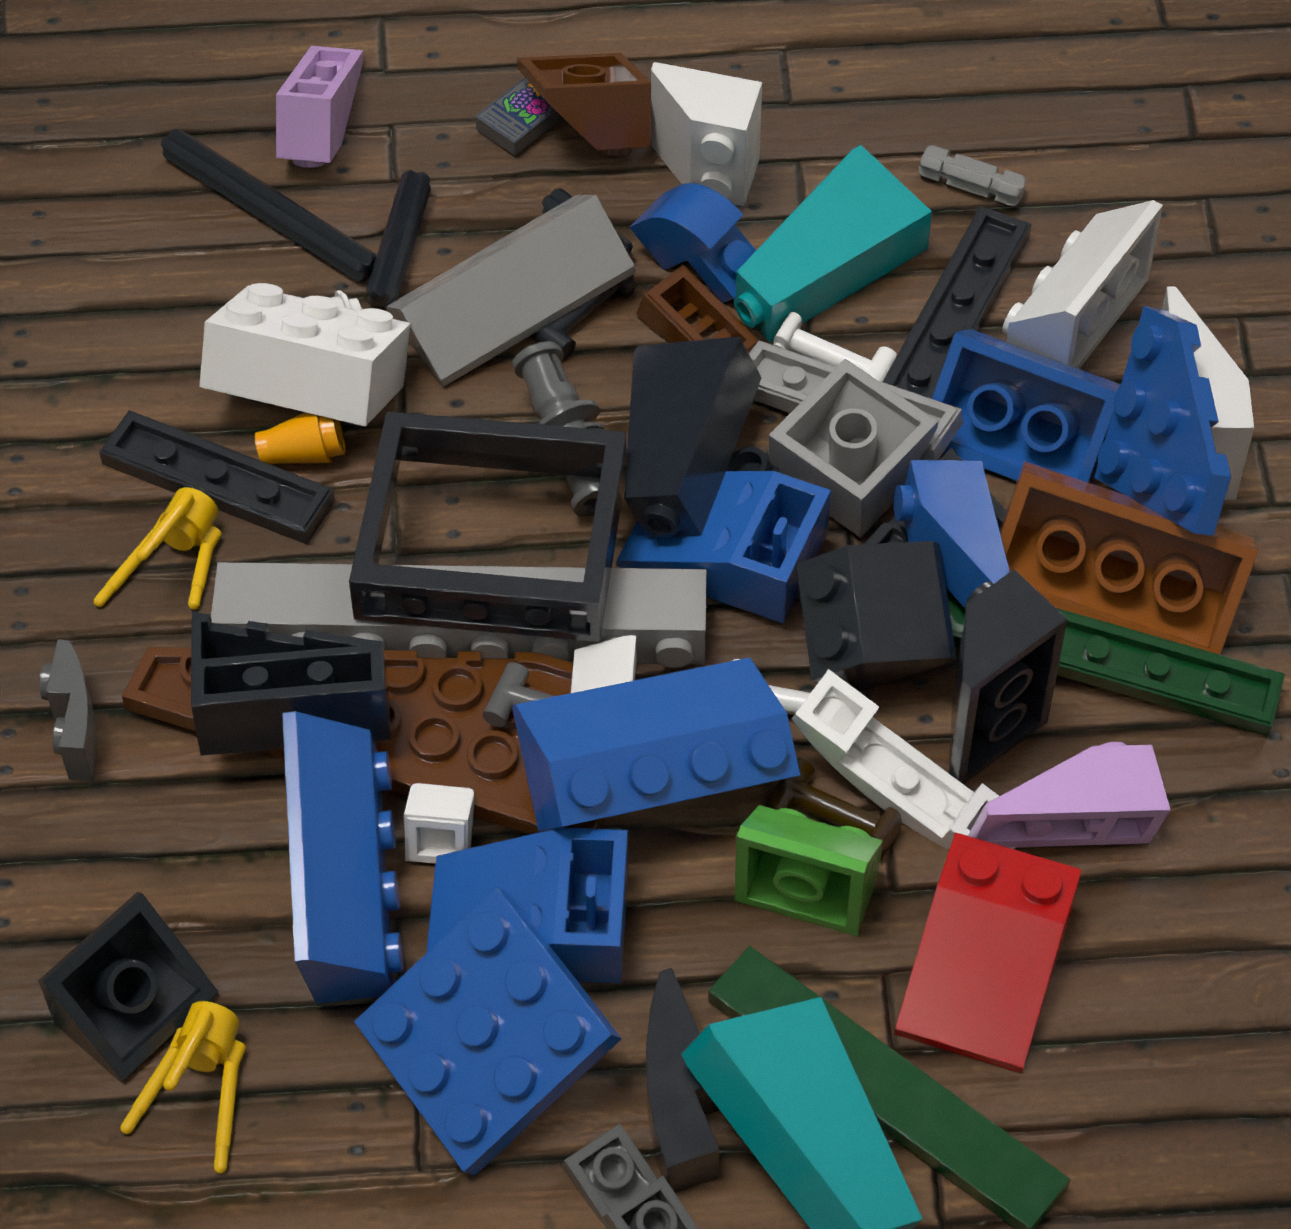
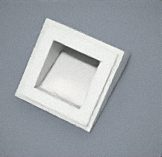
(604, 664)
(437, 821)

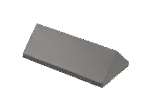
(514, 287)

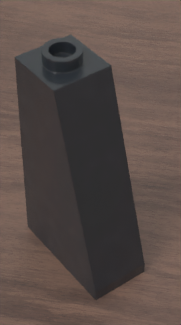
(684, 429)

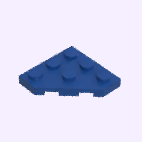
(1161, 428)

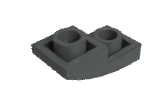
(72, 710)
(623, 1186)

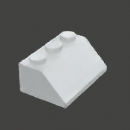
(1088, 286)

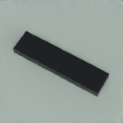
(231, 479)

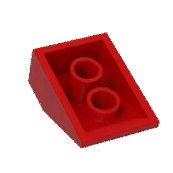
(988, 952)

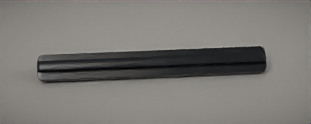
(269, 205)

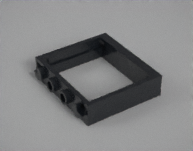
(482, 599)

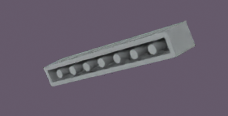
(655, 605)

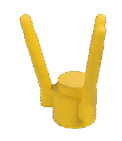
(181, 526)
(201, 1045)

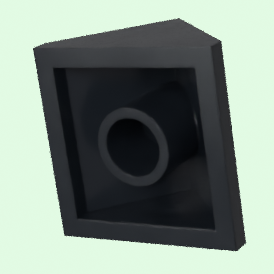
(125, 988)

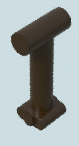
(832, 809)

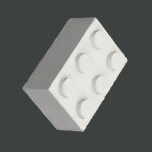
(305, 354)

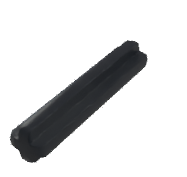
(398, 239)

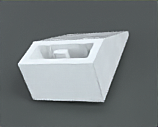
(1229, 389)

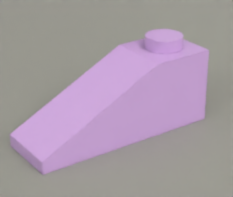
(316, 105)
(1091, 799)

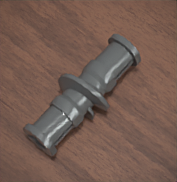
(558, 404)

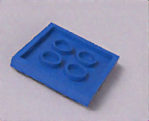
(487, 1031)

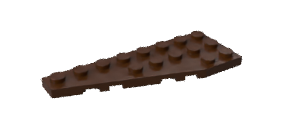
(433, 719)

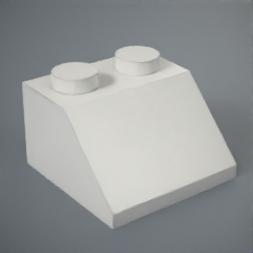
(707, 128)

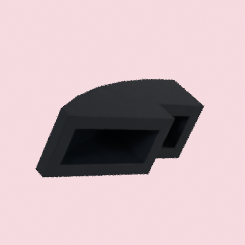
(675, 1098)

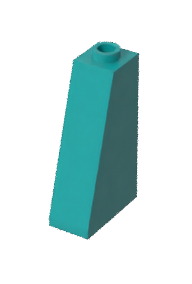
(832, 245)
(804, 1115)

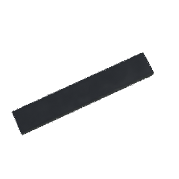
(959, 298)

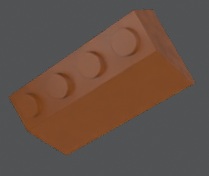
(1124, 561)

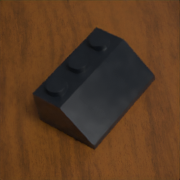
(1003, 672)

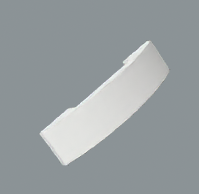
(884, 765)

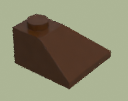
(597, 96)

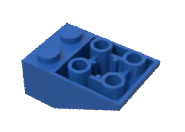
(749, 543)
(561, 879)

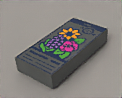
(517, 118)

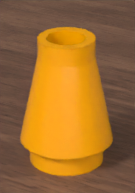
(301, 441)

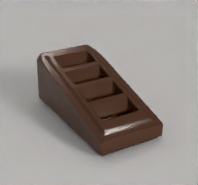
(686, 289)

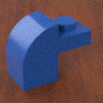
(699, 228)

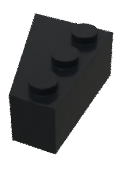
(254, 676)

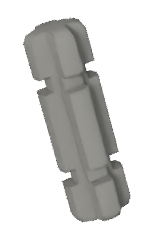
(972, 175)

